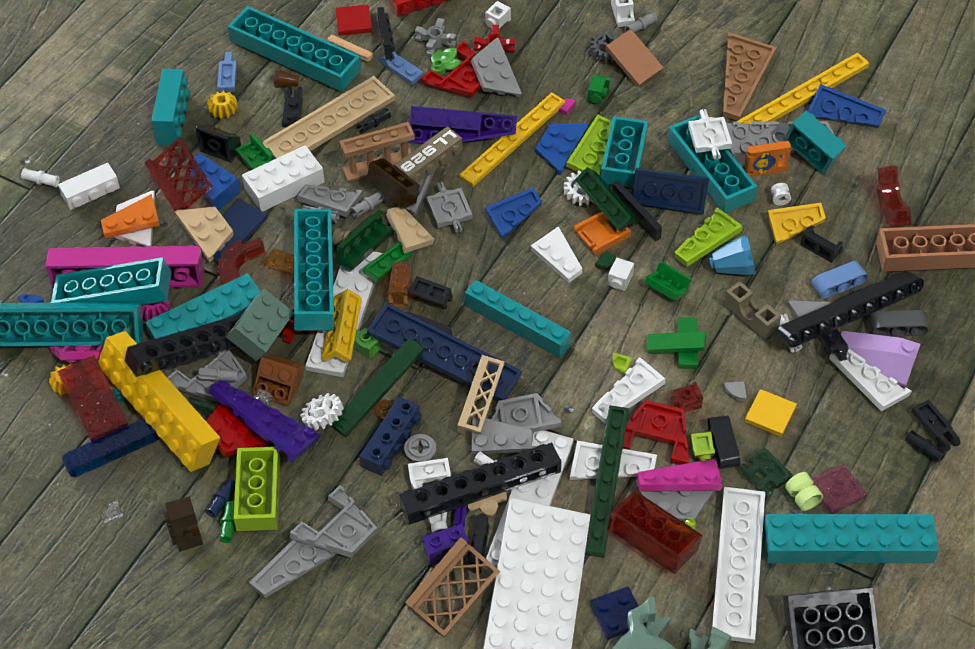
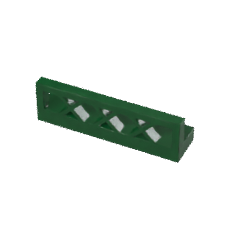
(606, 199)
(363, 241)

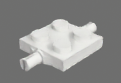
(710, 134)

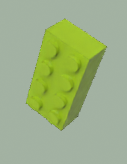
(257, 489)

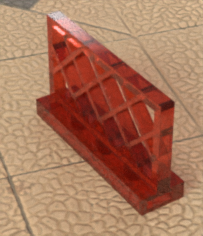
(165, 182)

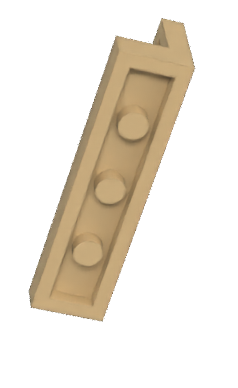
(474, 395)

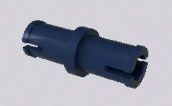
(221, 498)

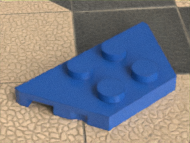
(559, 143)

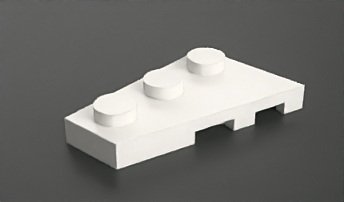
(558, 255)

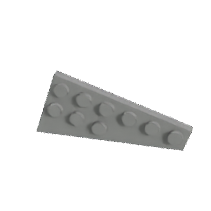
(757, 133)

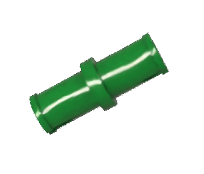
(227, 523)

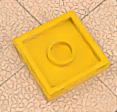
(770, 413)

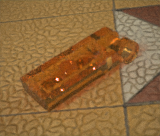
(280, 260)

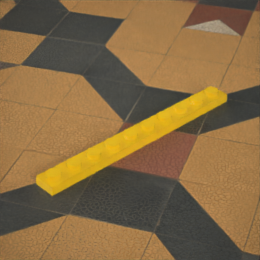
(807, 90)

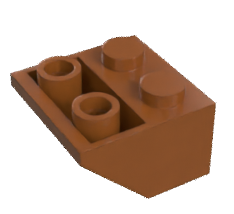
(279, 377)

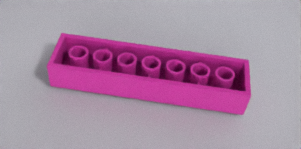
(184, 261)

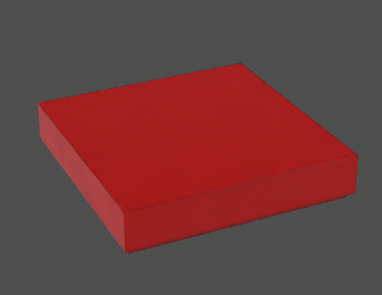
(353, 20)

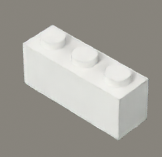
(88, 186)

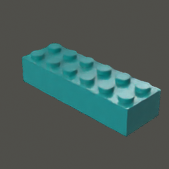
(727, 182)
(128, 282)
(212, 306)

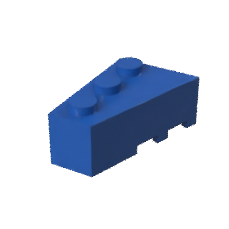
(224, 183)

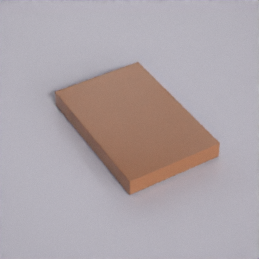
(634, 57)

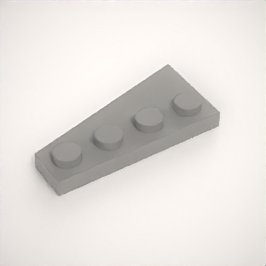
(288, 566)

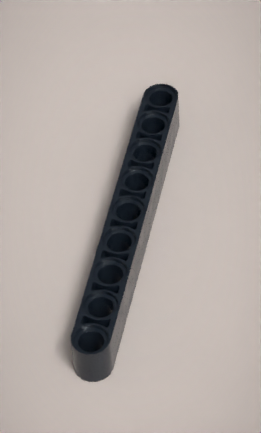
(849, 309)

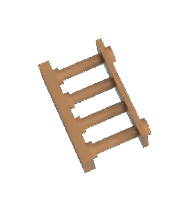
(373, 141)

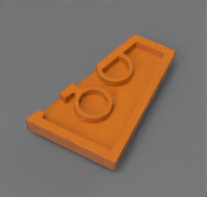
(131, 218)

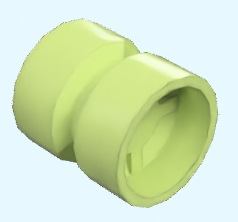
(803, 491)

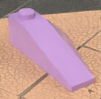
(889, 354)

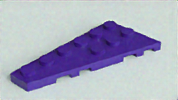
(266, 421)

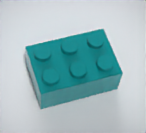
(815, 142)

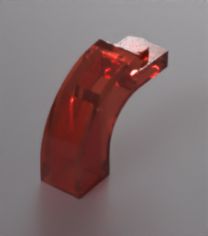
(890, 199)
(236, 256)

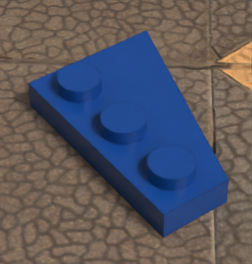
(512, 211)

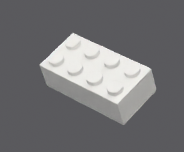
(282, 178)

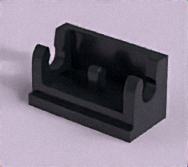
(820, 245)
(431, 291)

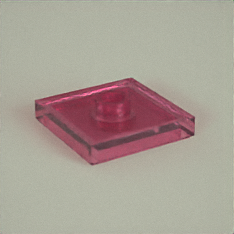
(839, 488)

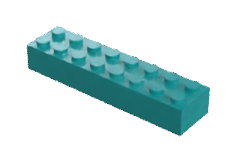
(294, 48)
(313, 270)
(68, 323)
(850, 538)

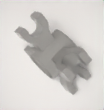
(435, 37)

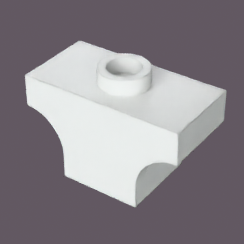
(623, 12)

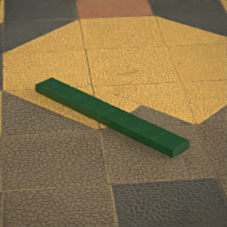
(606, 481)

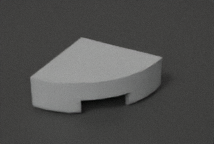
(736, 390)

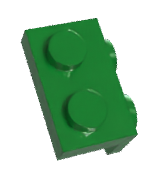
(254, 153)
(669, 281)

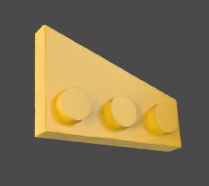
(794, 220)

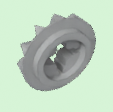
(427, 444)

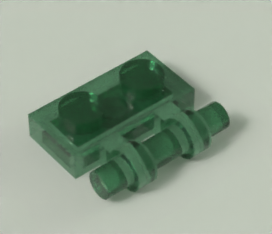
(771, 468)

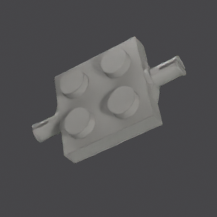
(449, 207)

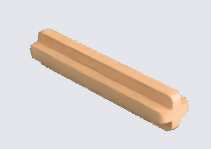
(363, 53)

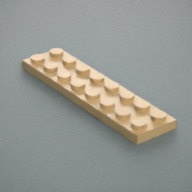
(331, 118)

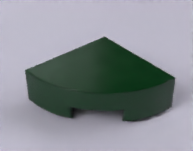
(606, 261)

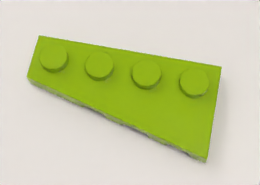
(592, 147)
(711, 235)

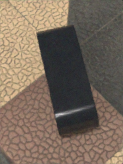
(724, 442)

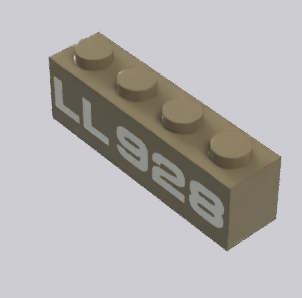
(431, 155)

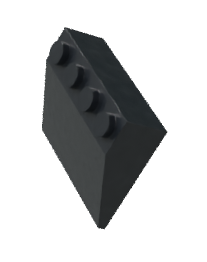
(832, 619)

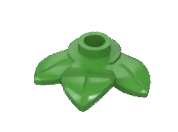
(444, 60)

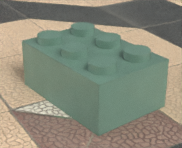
(260, 324)

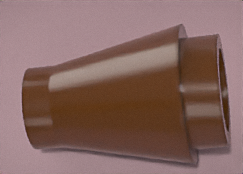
(285, 79)

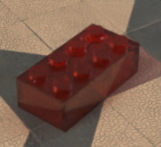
(92, 398)
(654, 532)

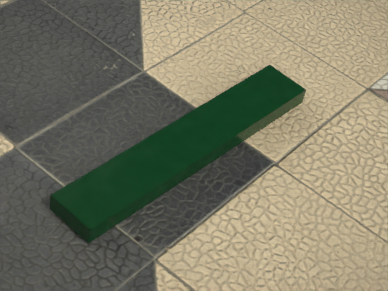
(378, 386)

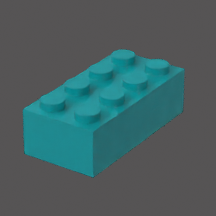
(170, 106)
(624, 150)

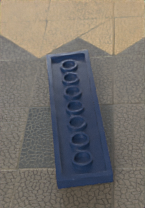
(441, 349)

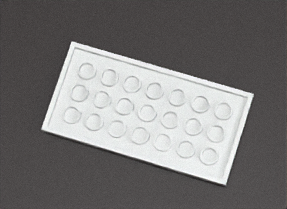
(538, 578)

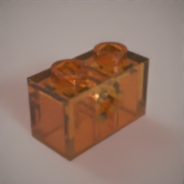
(400, 284)

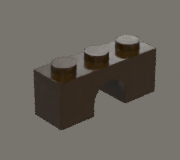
(182, 524)

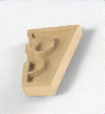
(408, 229)

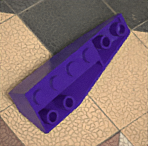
(467, 124)

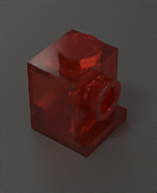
(687, 398)

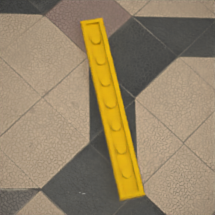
(507, 144)

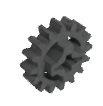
(598, 45)

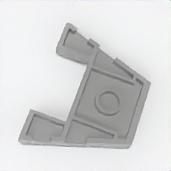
(201, 387)
(344, 533)

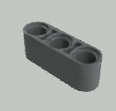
(899, 323)

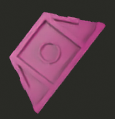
(76, 353)

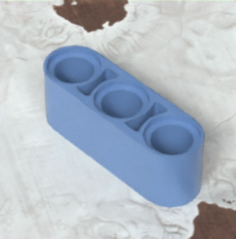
(839, 279)

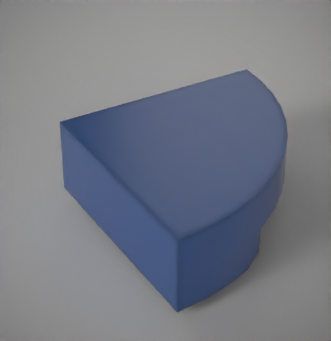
(24, 298)

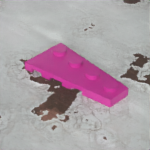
(684, 477)

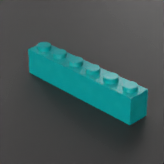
(518, 319)

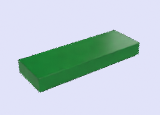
(383, 264)
(676, 342)
(687, 360)

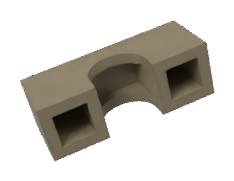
(740, 301)

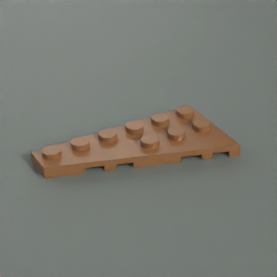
(745, 68)

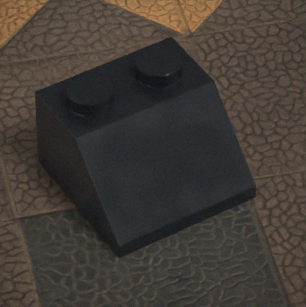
(217, 142)

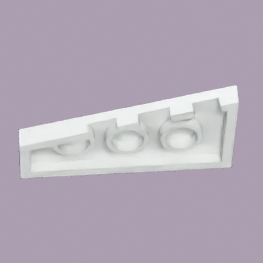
(878, 388)
(631, 389)
(587, 461)

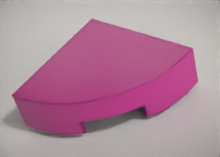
(567, 106)

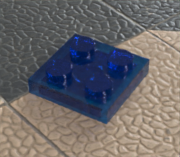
(613, 611)

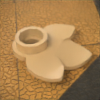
(489, 505)

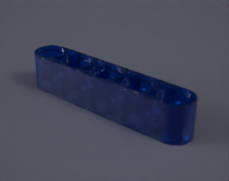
(109, 448)

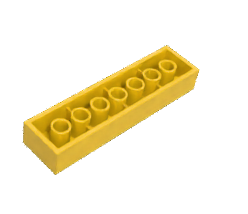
(160, 405)

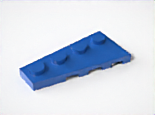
(840, 107)

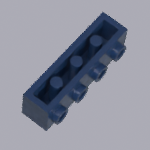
(390, 436)

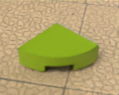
(621, 363)

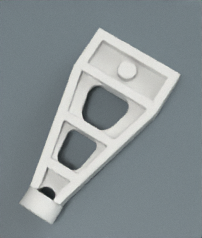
(429, 472)

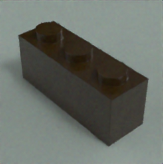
(393, 183)

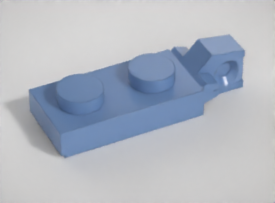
(227, 74)

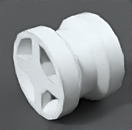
(780, 194)

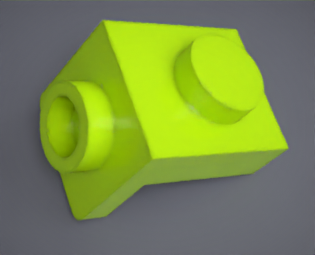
(702, 446)

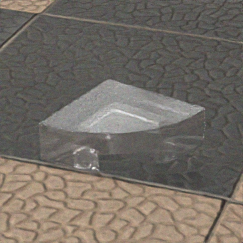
(113, 512)

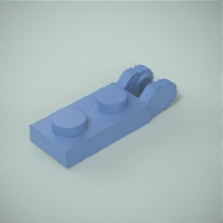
(402, 68)

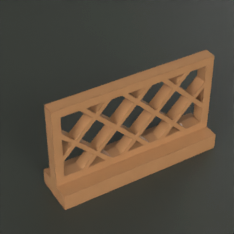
(437, 577)

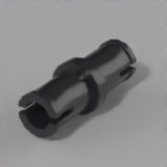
(373, 120)
(925, 446)

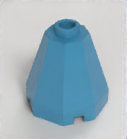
(734, 258)

